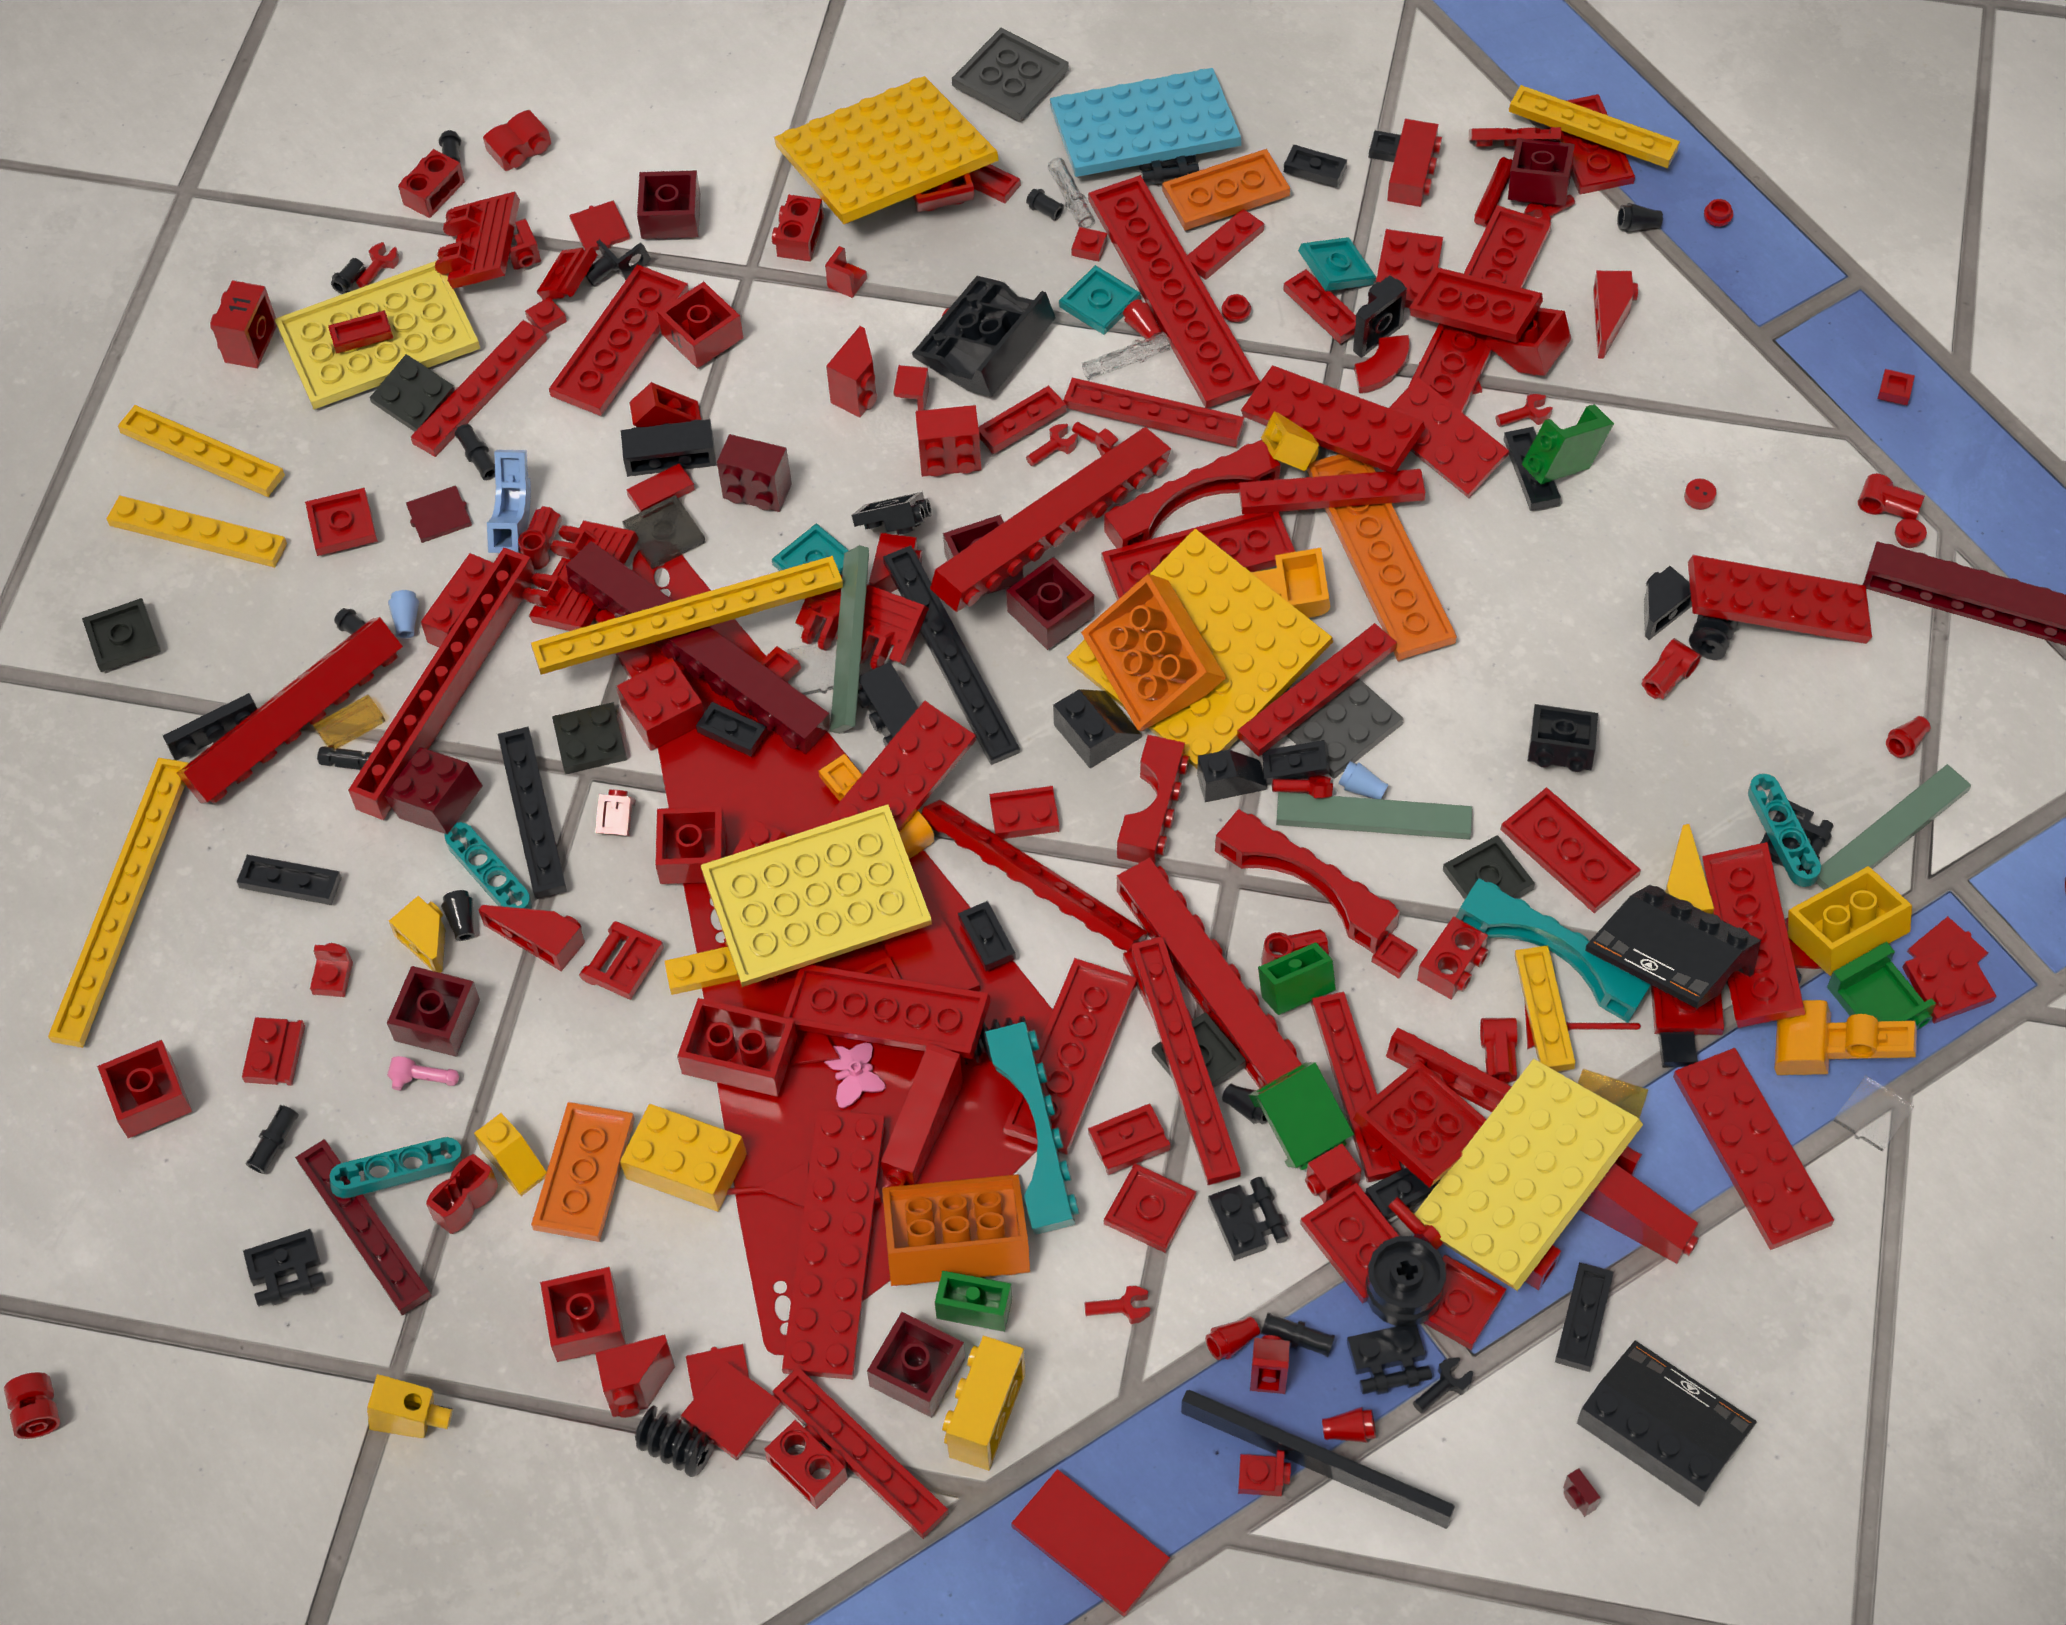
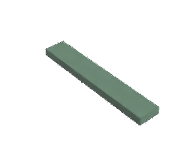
(849, 640)
(1374, 815)
(1895, 826)

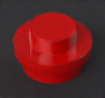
(1718, 213)
(1236, 308)
(1910, 533)

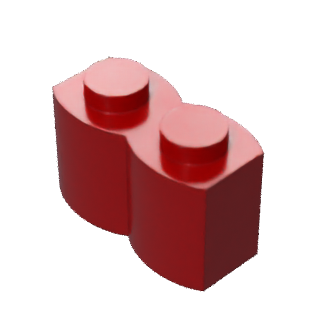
(517, 140)
(467, 1189)

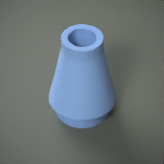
(404, 611)
(1362, 781)

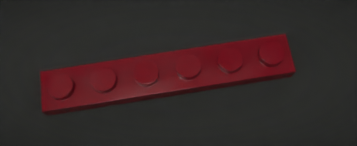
(365, 1231)

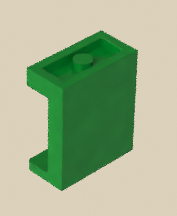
(1567, 450)
(1879, 989)
(1302, 1114)

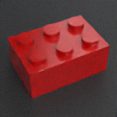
(737, 1047)

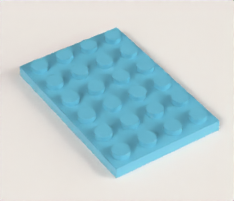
(1144, 122)

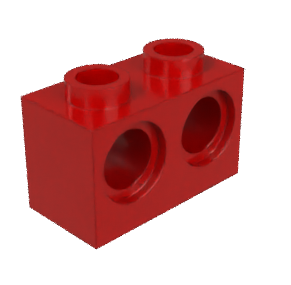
(431, 183)
(798, 227)
(1448, 956)
(800, 1468)

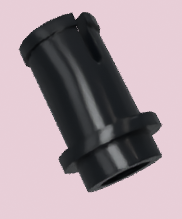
(450, 144)
(1038, 200)
(343, 280)
(348, 621)

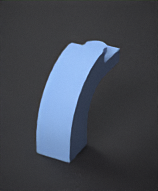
(511, 501)

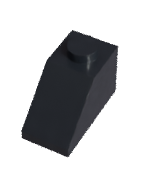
(1665, 600)
(1229, 775)

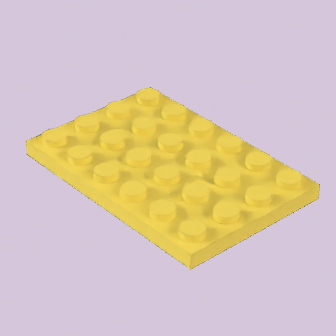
(423, 321)
(815, 895)
(1527, 1173)

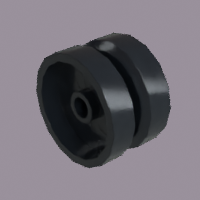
(1405, 1281)

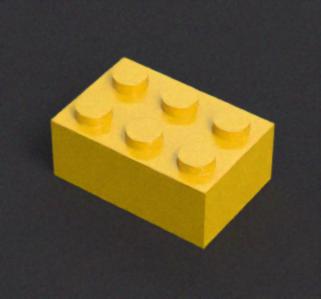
(1849, 920)
(683, 1157)
(984, 1402)

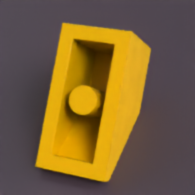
(1289, 442)
(421, 931)
(510, 1154)

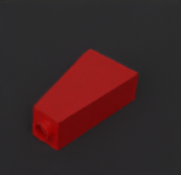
(922, 1115)
(1641, 1215)

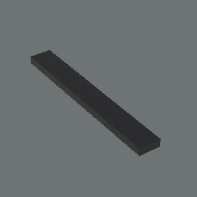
(953, 658)
(1318, 1459)

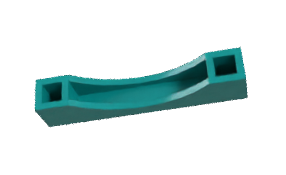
(1512, 918)
(1047, 1194)

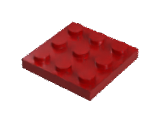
(1421, 1122)

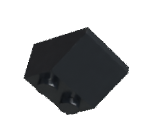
(1093, 725)

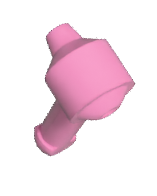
(404, 1069)

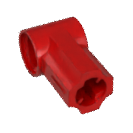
(1881, 495)
(539, 536)
(1674, 664)
(1287, 944)
(1499, 1040)

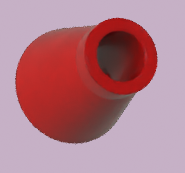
(1141, 319)
(1907, 737)
(1229, 1338)
(1350, 1426)

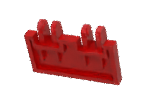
(482, 240)
(564, 605)
(887, 619)

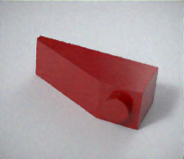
(1612, 304)
(539, 932)

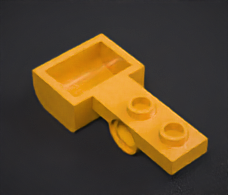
(1300, 581)
(842, 775)
(1811, 1039)

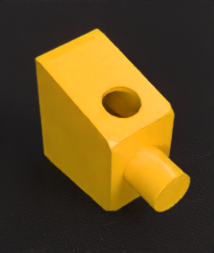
(404, 1408)

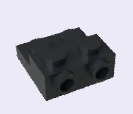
(1381, 315)
(897, 513)
(1563, 737)

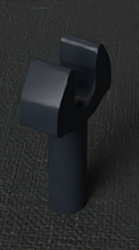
(1445, 1384)

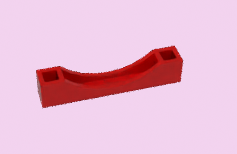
(1144, 515)
(1254, 845)

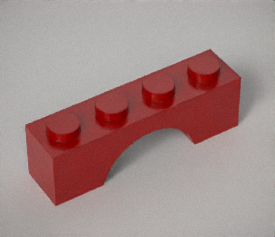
(1143, 831)

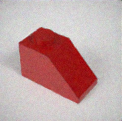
(660, 405)
(888, 544)
(1269, 1364)

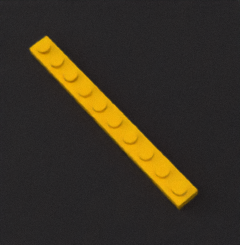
(686, 615)
(118, 905)

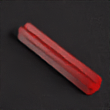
(1493, 192)

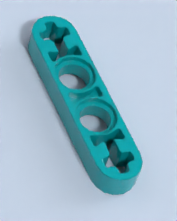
(1779, 830)
(491, 868)
(393, 1161)

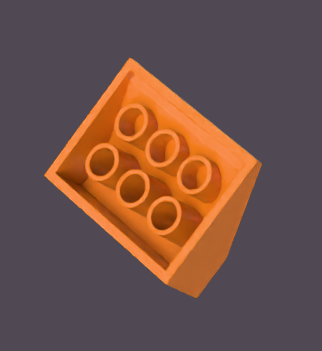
(1152, 652)
(955, 1228)

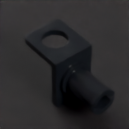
(610, 262)

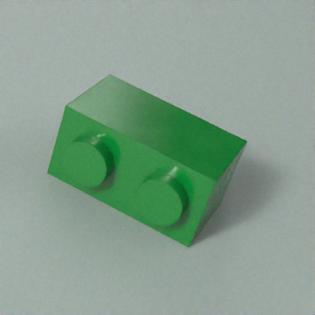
(1296, 978)
(973, 1301)

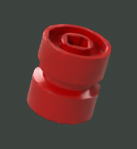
(32, 1405)

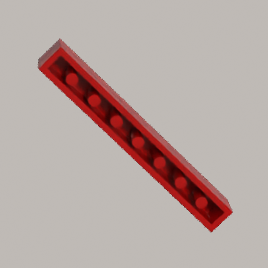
(289, 711)

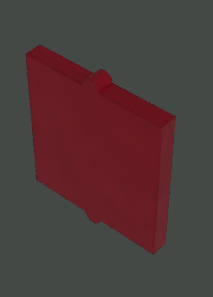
(438, 514)

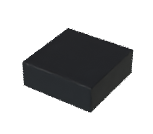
(1384, 146)
(1677, 1049)

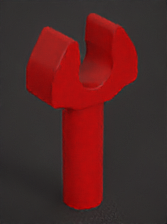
(1544, 213)
(379, 261)
(1528, 411)
(1103, 440)
(1056, 443)
(1316, 786)
(1420, 1231)
(1121, 1305)

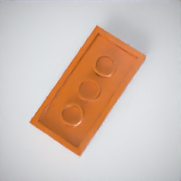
(1225, 189)
(583, 1172)

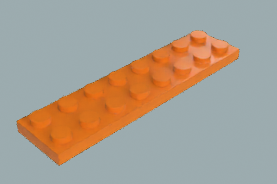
(1387, 568)

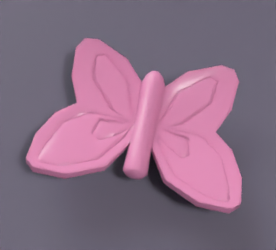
(857, 1073)

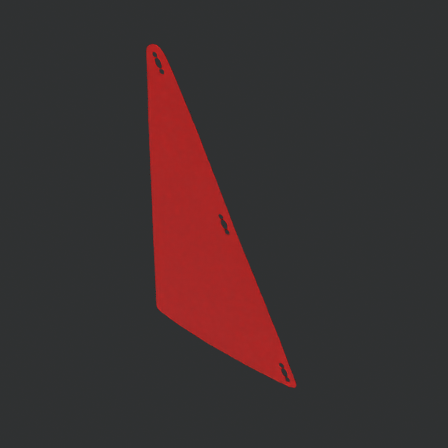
(786, 792)

